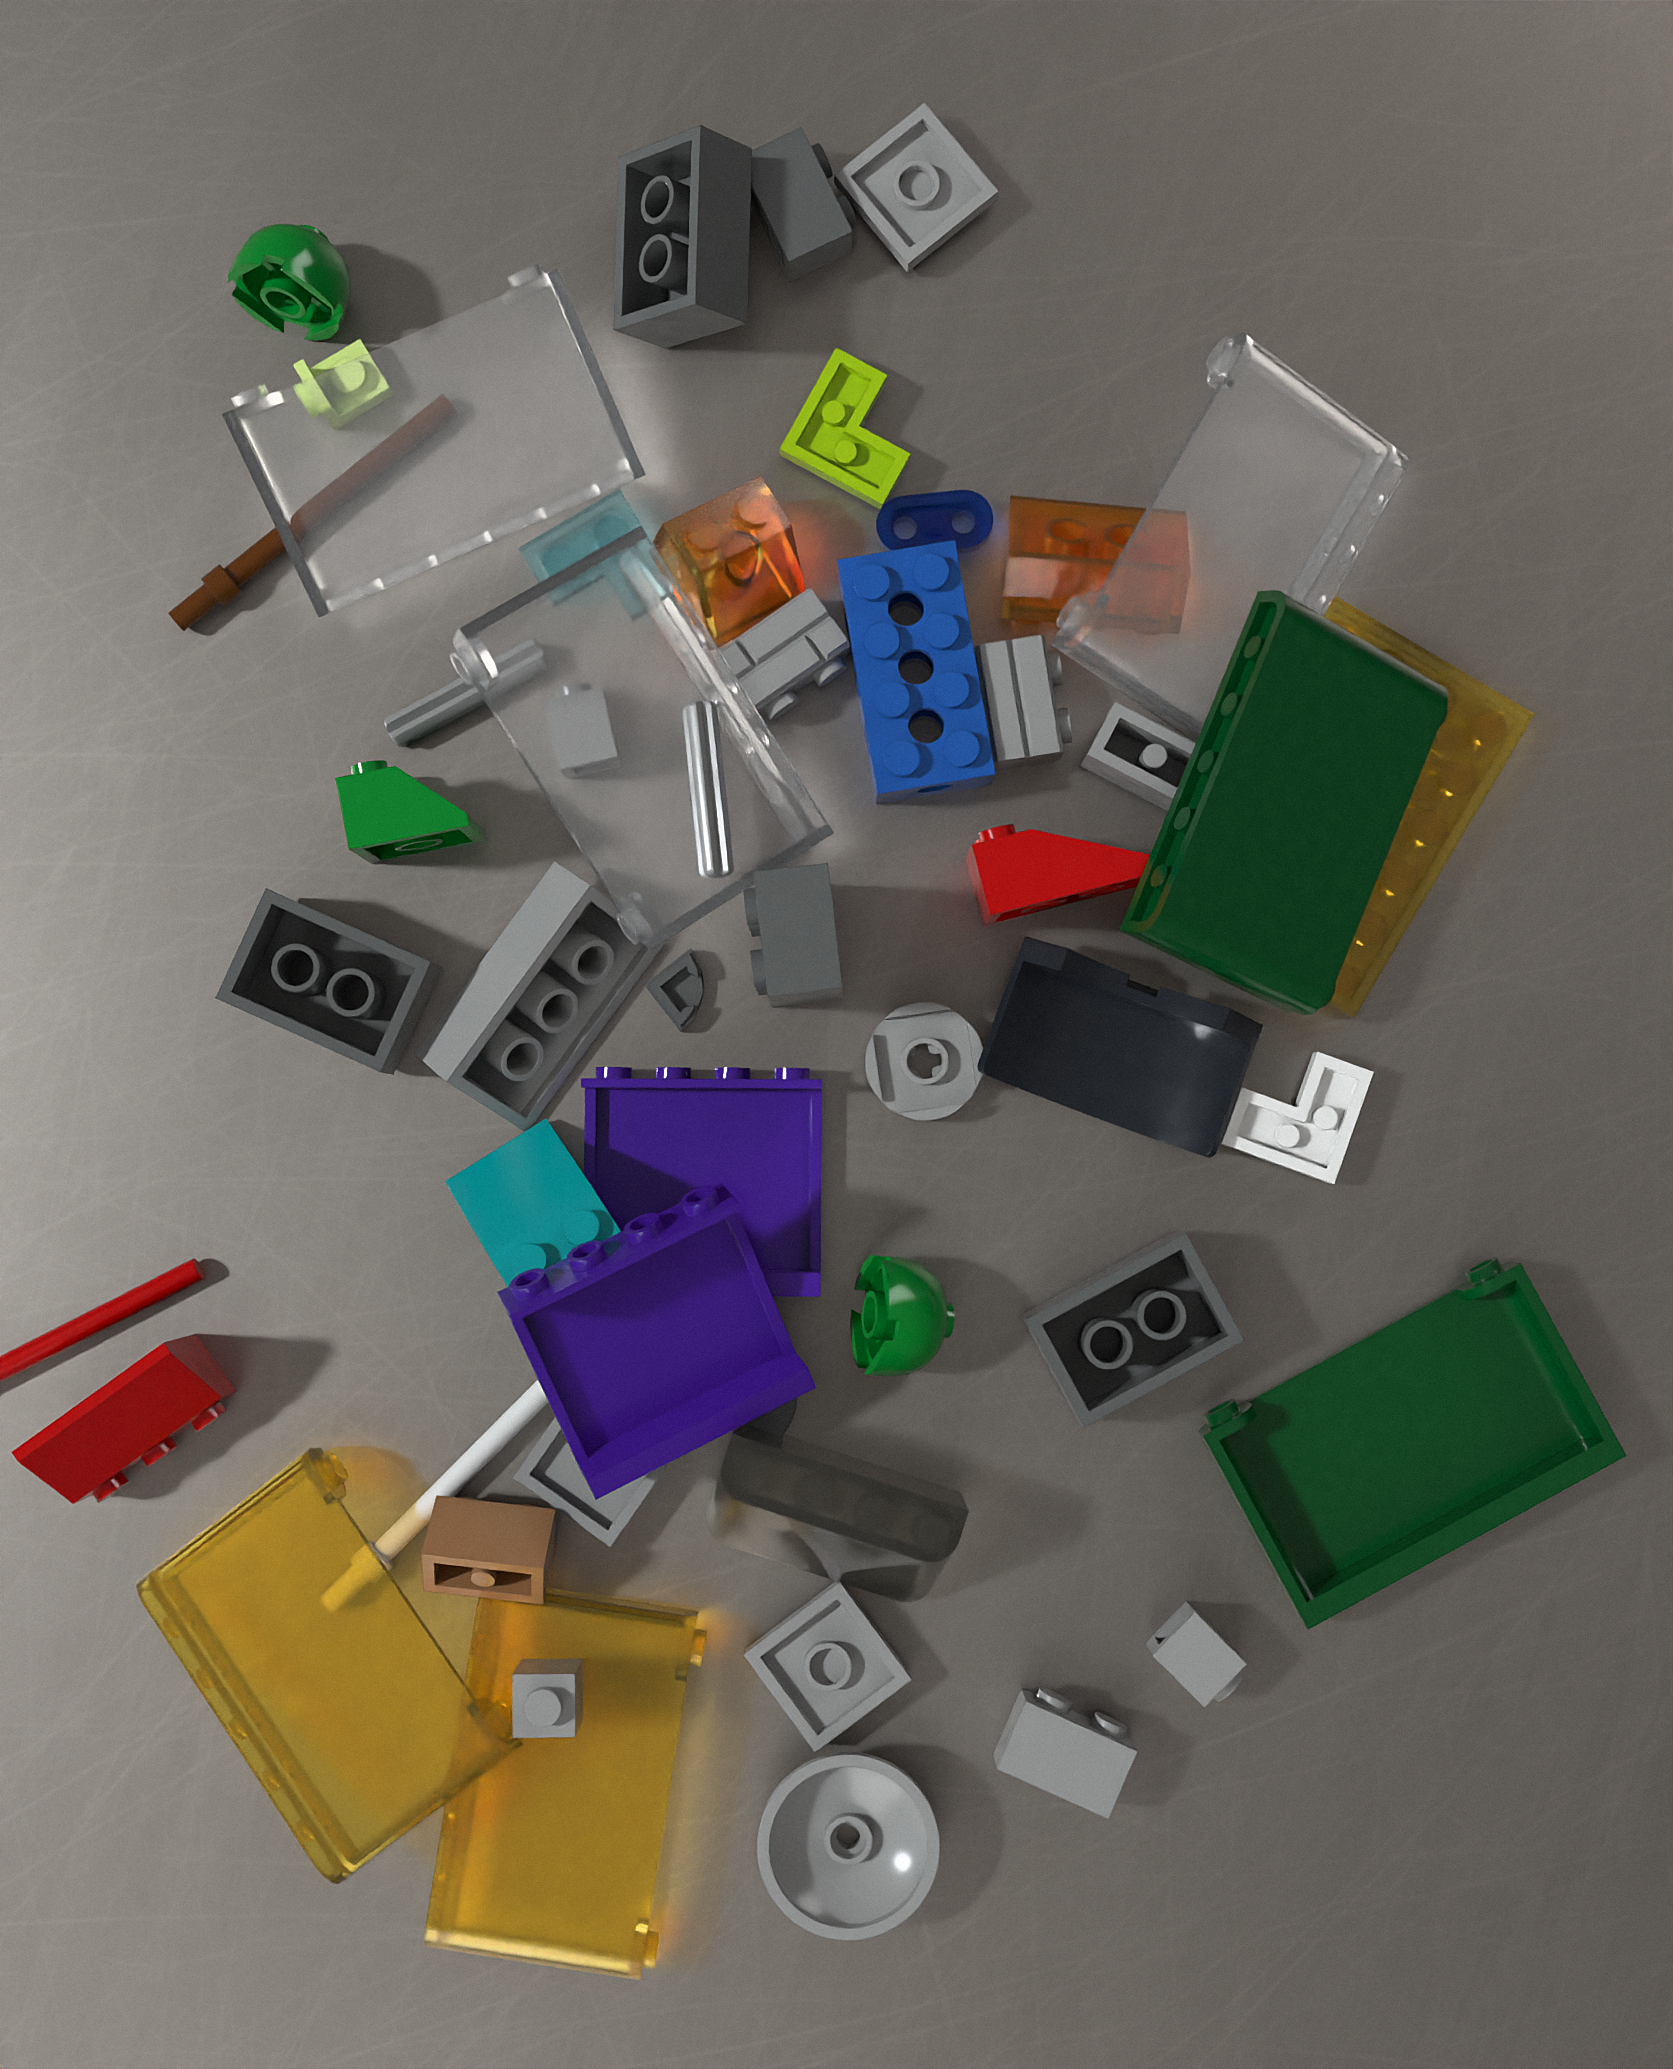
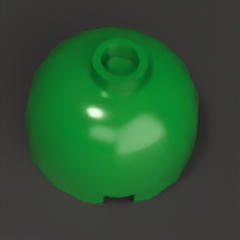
(292, 278)
(900, 1317)

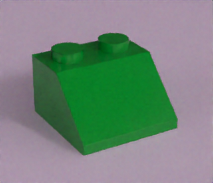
(398, 817)

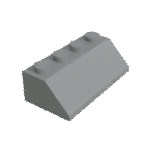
(537, 999)

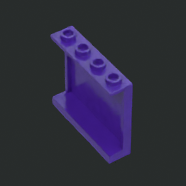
(755, 1136)
(656, 1339)

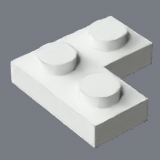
(1313, 1131)

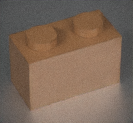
(489, 1549)

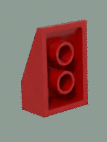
(1044, 871)

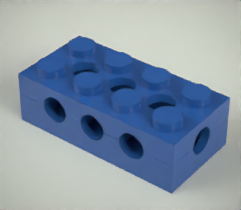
(942, 642)

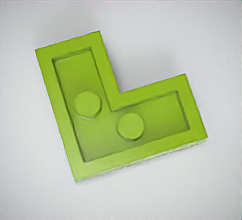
(831, 437)

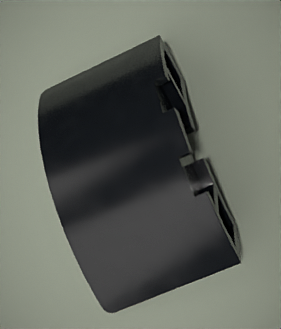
(1119, 1048)

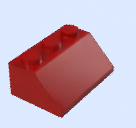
(128, 1421)

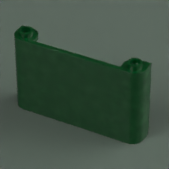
(1287, 807)
(1410, 1441)

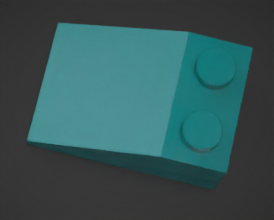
(530, 1203)

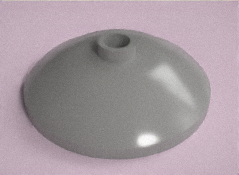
(858, 1885)

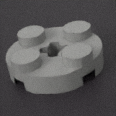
(946, 1035)

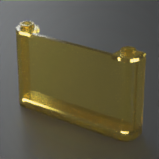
(323, 1669)
(565, 1835)

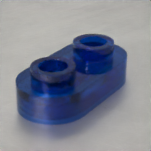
(933, 518)

